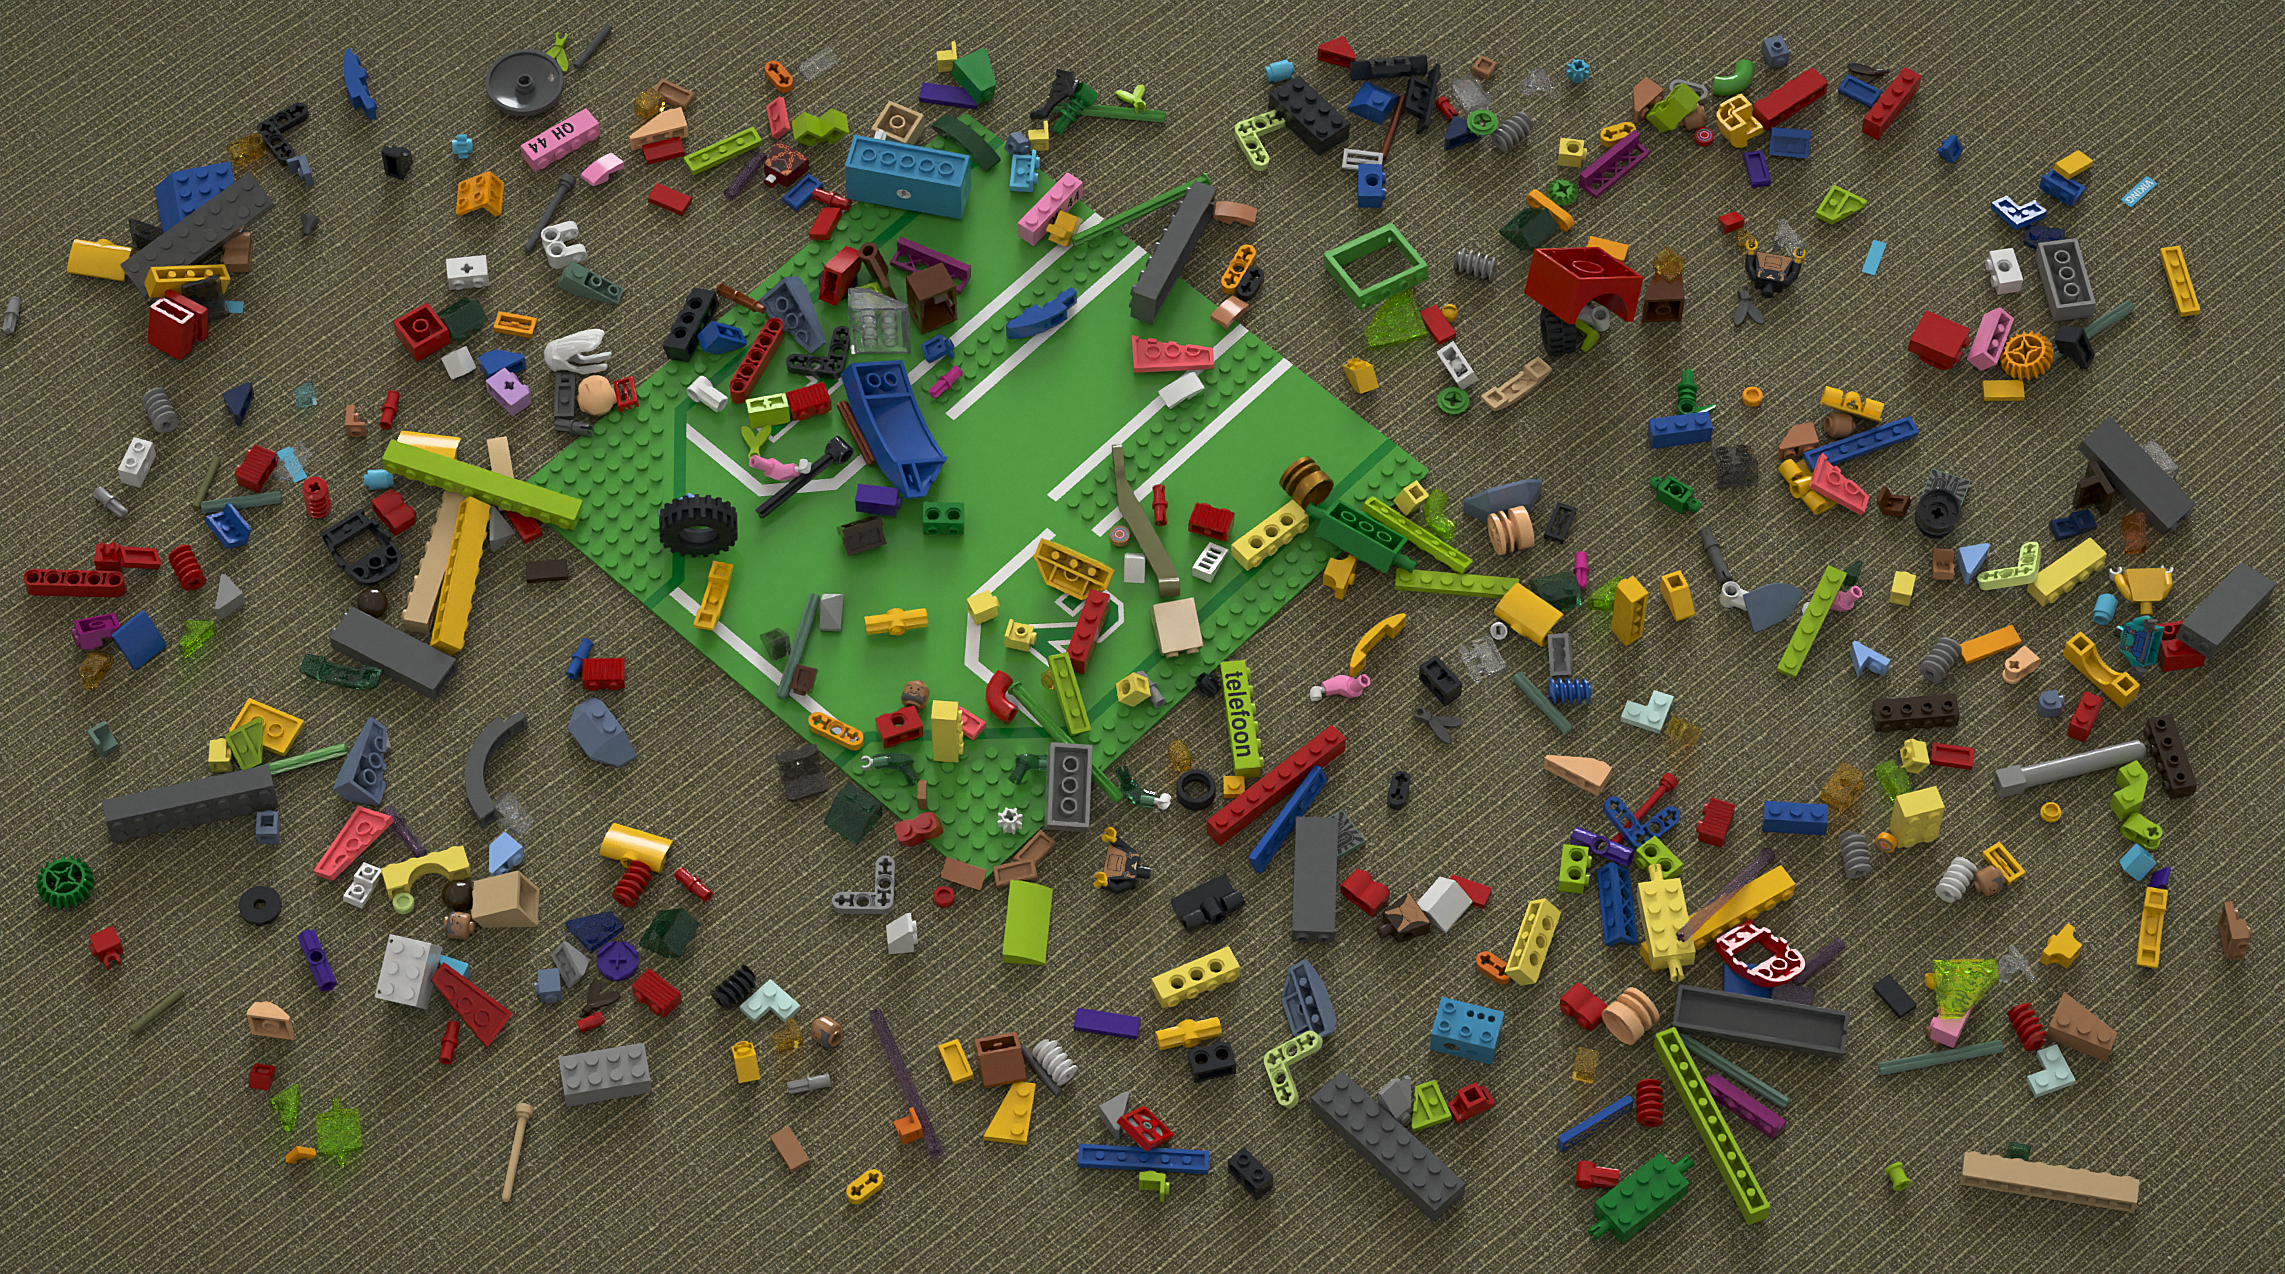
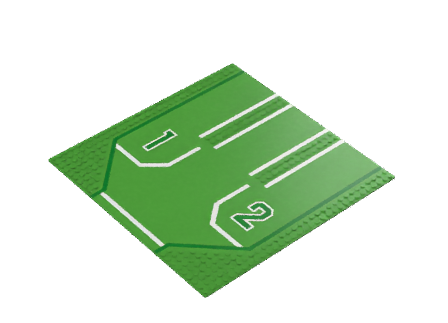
(1027, 459)

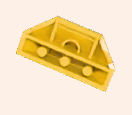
(1071, 570)

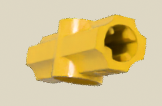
(896, 621)
(1188, 1033)

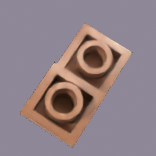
(1231, 211)
(1229, 311)
(963, 873)

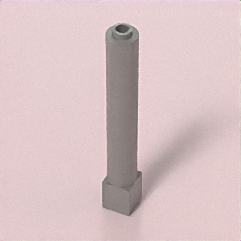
(2015, 779)

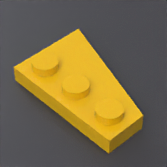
(1013, 1116)

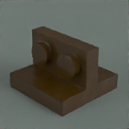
(2094, 490)
(862, 534)

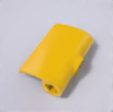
(98, 259)
(1869, 410)
(434, 443)
(1799, 479)
(1528, 614)
(632, 844)

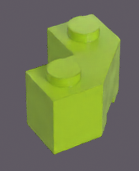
(1674, 108)
(829, 127)
(2132, 781)

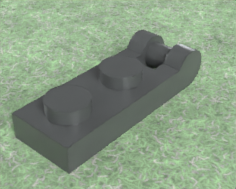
(564, 396)

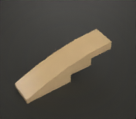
(500, 457)

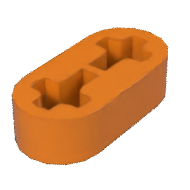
(775, 78)
(1493, 968)

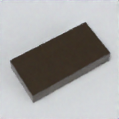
(546, 571)

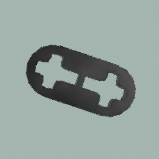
(1253, 285)
(1403, 791)

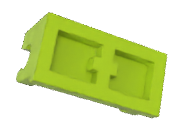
(768, 410)

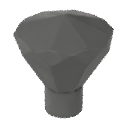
(308, 222)

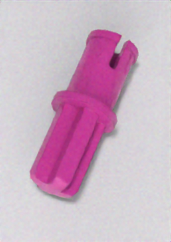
(945, 382)
(1581, 569)

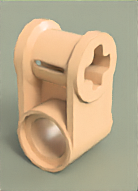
(2020, 665)

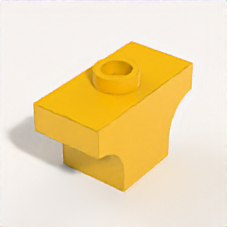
(1340, 575)
(2062, 948)

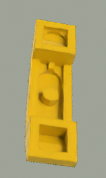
(714, 597)
(1389, 627)
(2151, 927)

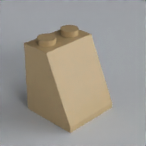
(1176, 627)
(505, 901)

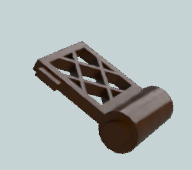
(876, 265)

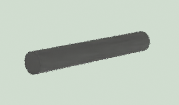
(592, 46)
(1040, 1071)

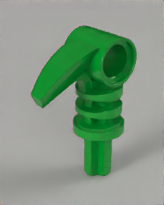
(1084, 96)
(1687, 394)

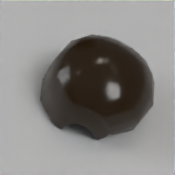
(372, 602)
(458, 895)

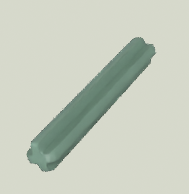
(242, 501)
(1542, 702)

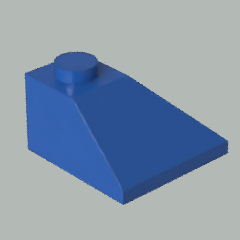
(1373, 103)

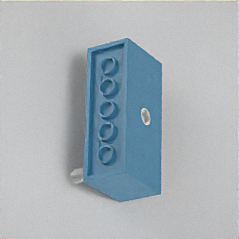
(907, 176)

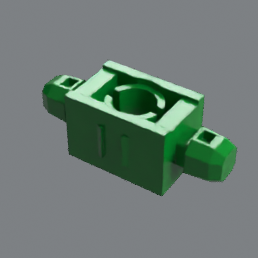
(1679, 502)

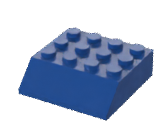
(189, 189)

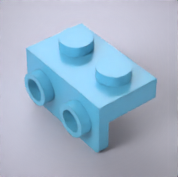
(1023, 172)

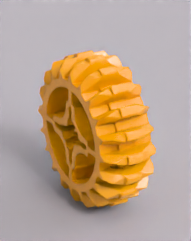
(2034, 347)

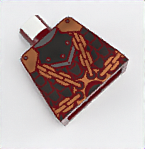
(784, 166)

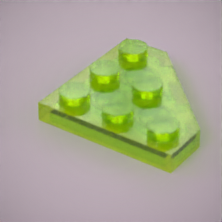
(1395, 322)
(1962, 984)

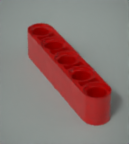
(756, 368)
(84, 583)

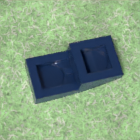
(2072, 526)

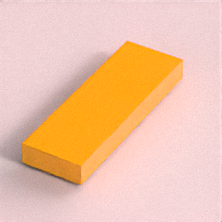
(1989, 644)

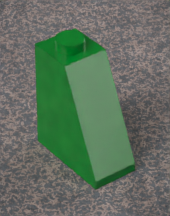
(975, 75)

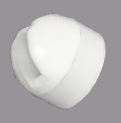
(1502, 629)

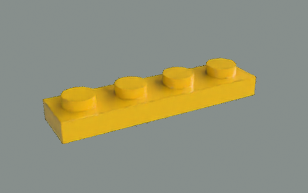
(2179, 281)

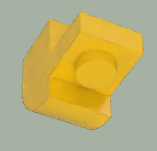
(1064, 228)

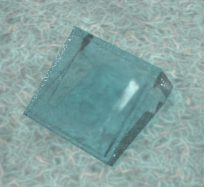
(305, 395)

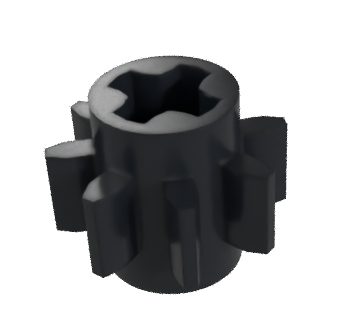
(1207, 684)

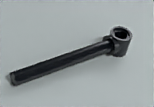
(836, 452)

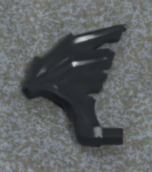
(1061, 89)

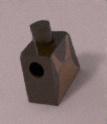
(1404, 920)

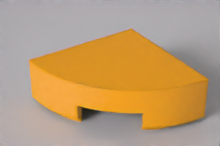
(300, 1153)

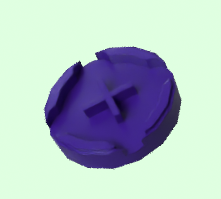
(617, 961)

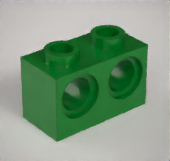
(943, 513)

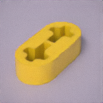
(1616, 132)
(863, 1184)

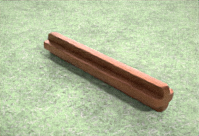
(848, 417)

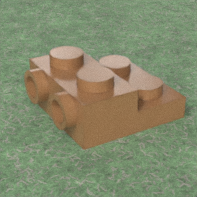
(2233, 932)

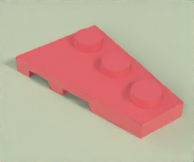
(1832, 484)

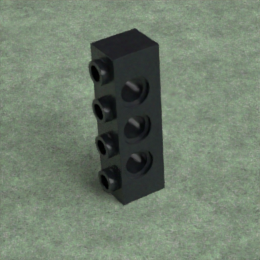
(691, 320)

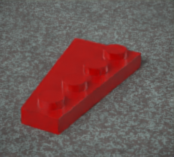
(472, 1004)

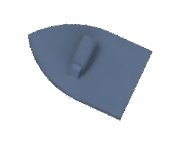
(1771, 604)

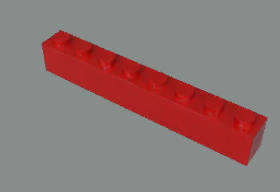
(1275, 785)

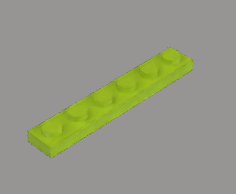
(1417, 535)
(1453, 583)
(1811, 622)

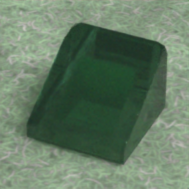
(1853, 574)
(2018, 1150)

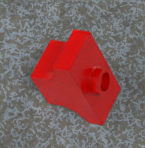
(1470, 1102)

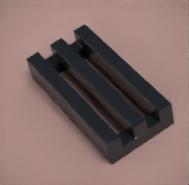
(1554, 536)

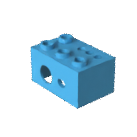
(1469, 1027)

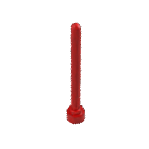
(1667, 783)

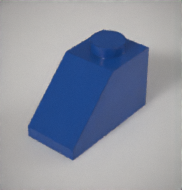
(721, 338)
(495, 360)

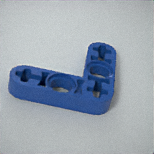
(1636, 829)

